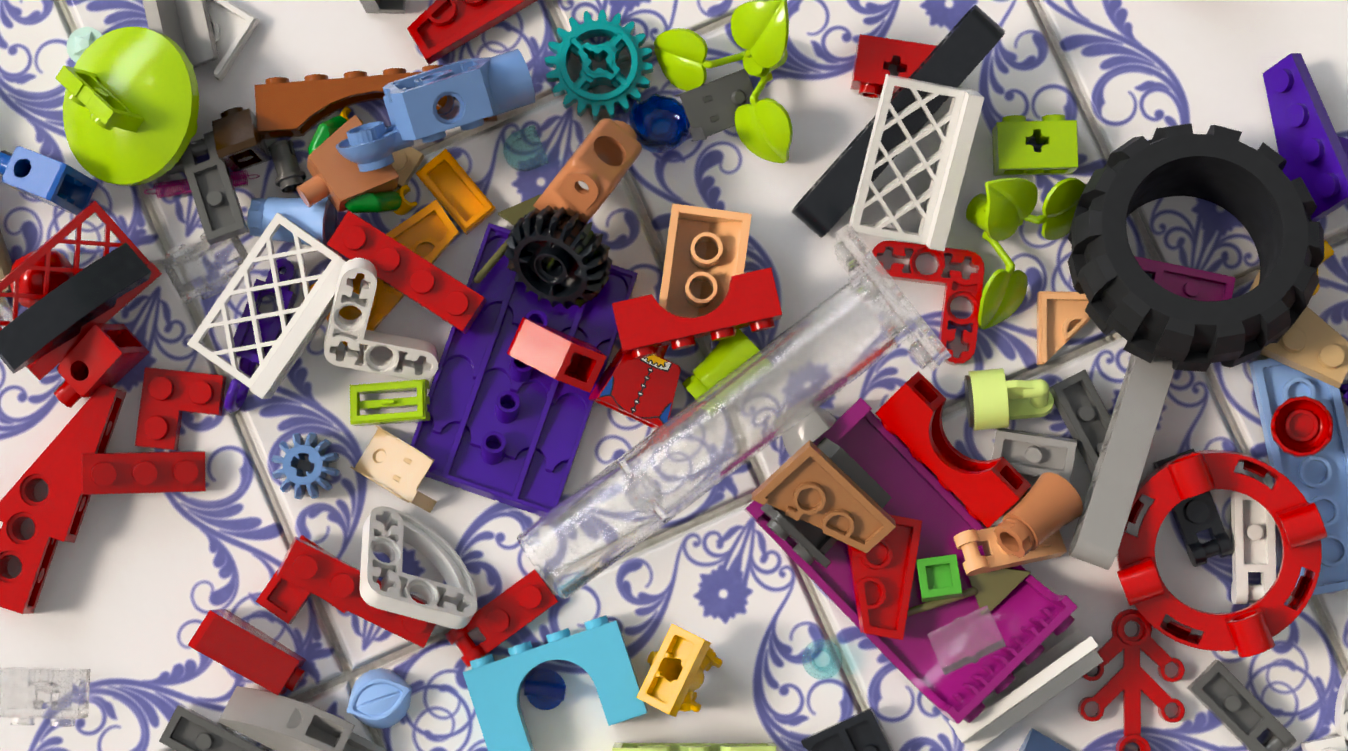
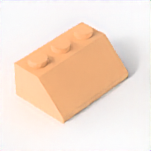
(701, 257)

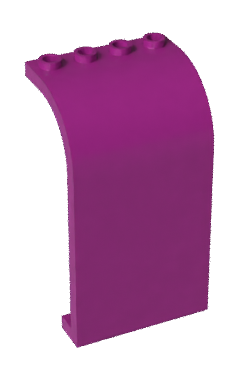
(1022, 616)

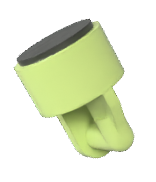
(995, 401)

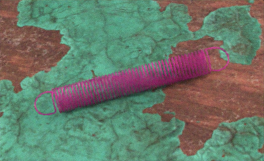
(185, 192)

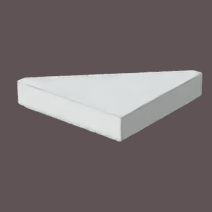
(231, 31)

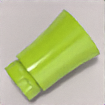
(720, 362)

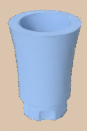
(316, 220)

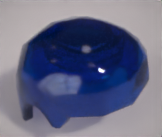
(659, 123)

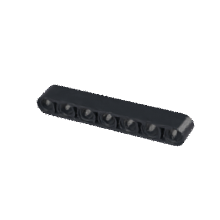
(946, 65)

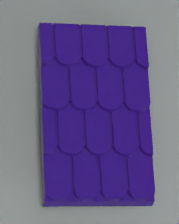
(498, 420)

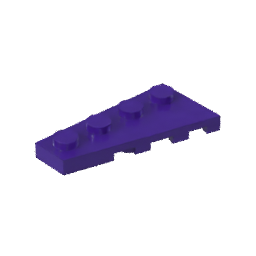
(1306, 134)

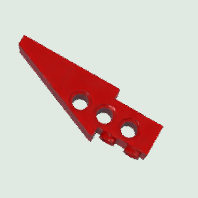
(64, 507)

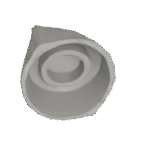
(807, 429)

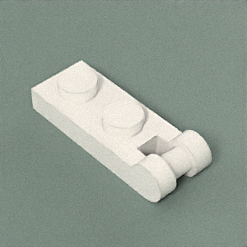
(1252, 548)

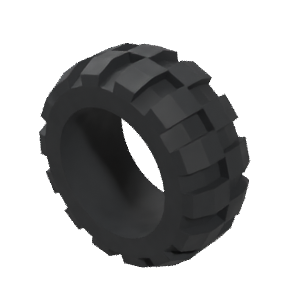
(1231, 176)

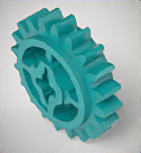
(573, 43)

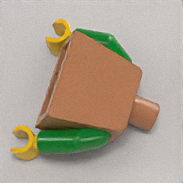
(341, 178)

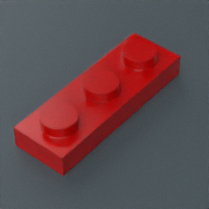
(142, 472)

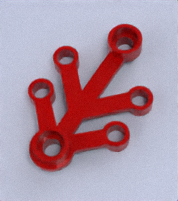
(1133, 678)

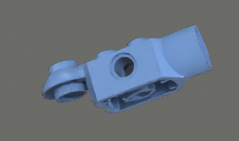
(473, 91)

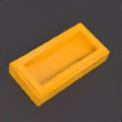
(456, 191)

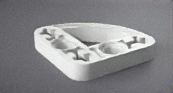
(455, 599)

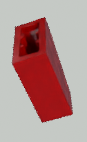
(248, 652)

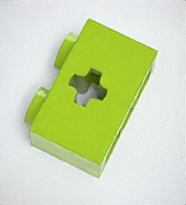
(1055, 157)

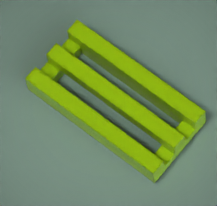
(420, 401)

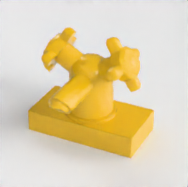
(677, 672)

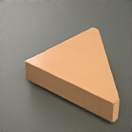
(1058, 320)

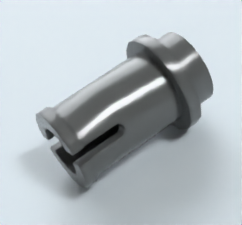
(286, 165)

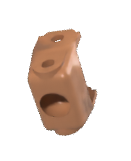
(599, 163)

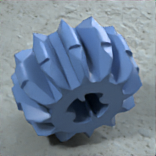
(295, 475)

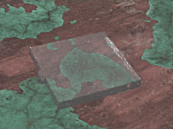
(966, 640)

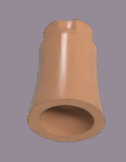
(1038, 515)

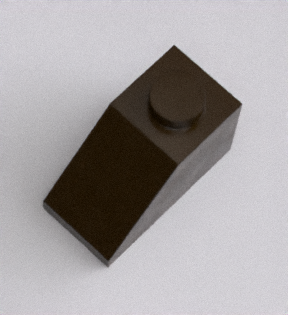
(238, 140)

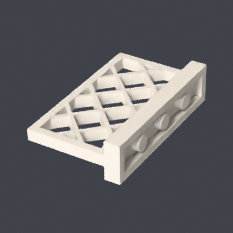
(948, 170)
(296, 333)
(1030, 689)

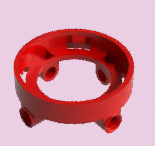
(1243, 630)

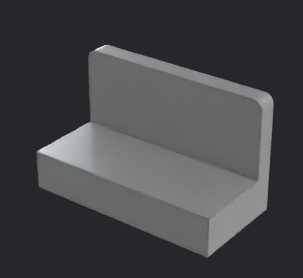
(186, 24)

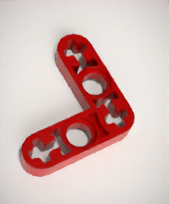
(954, 287)

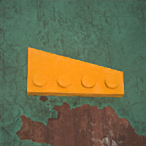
(423, 233)

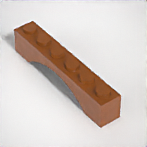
(296, 107)

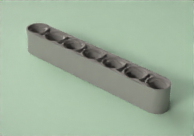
(1121, 461)

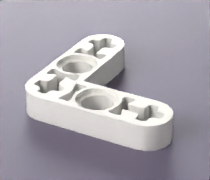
(355, 332)

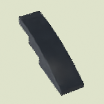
(70, 306)

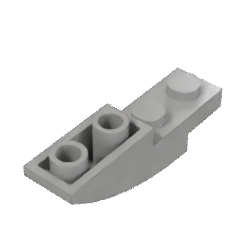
(289, 724)

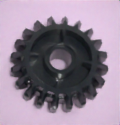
(558, 257)

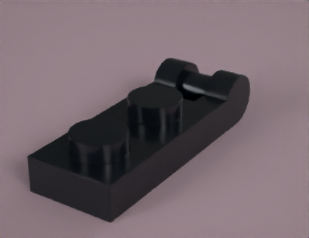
(1195, 516)

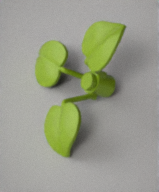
(763, 32)
(999, 215)

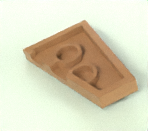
(821, 494)

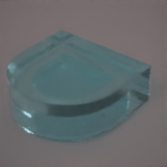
(524, 150)

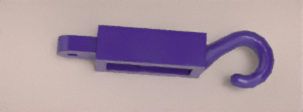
(269, 328)

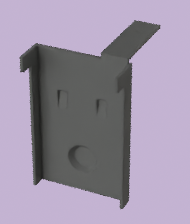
(714, 104)

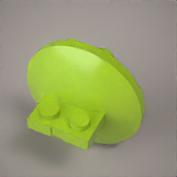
(130, 106)

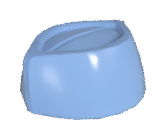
(379, 698)

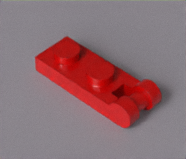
(504, 616)

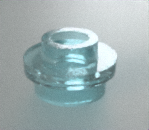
(831, 668)

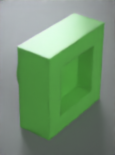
(939, 578)

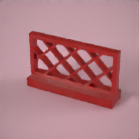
(46, 363)

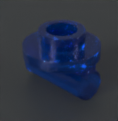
(545, 689)

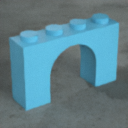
(598, 650)

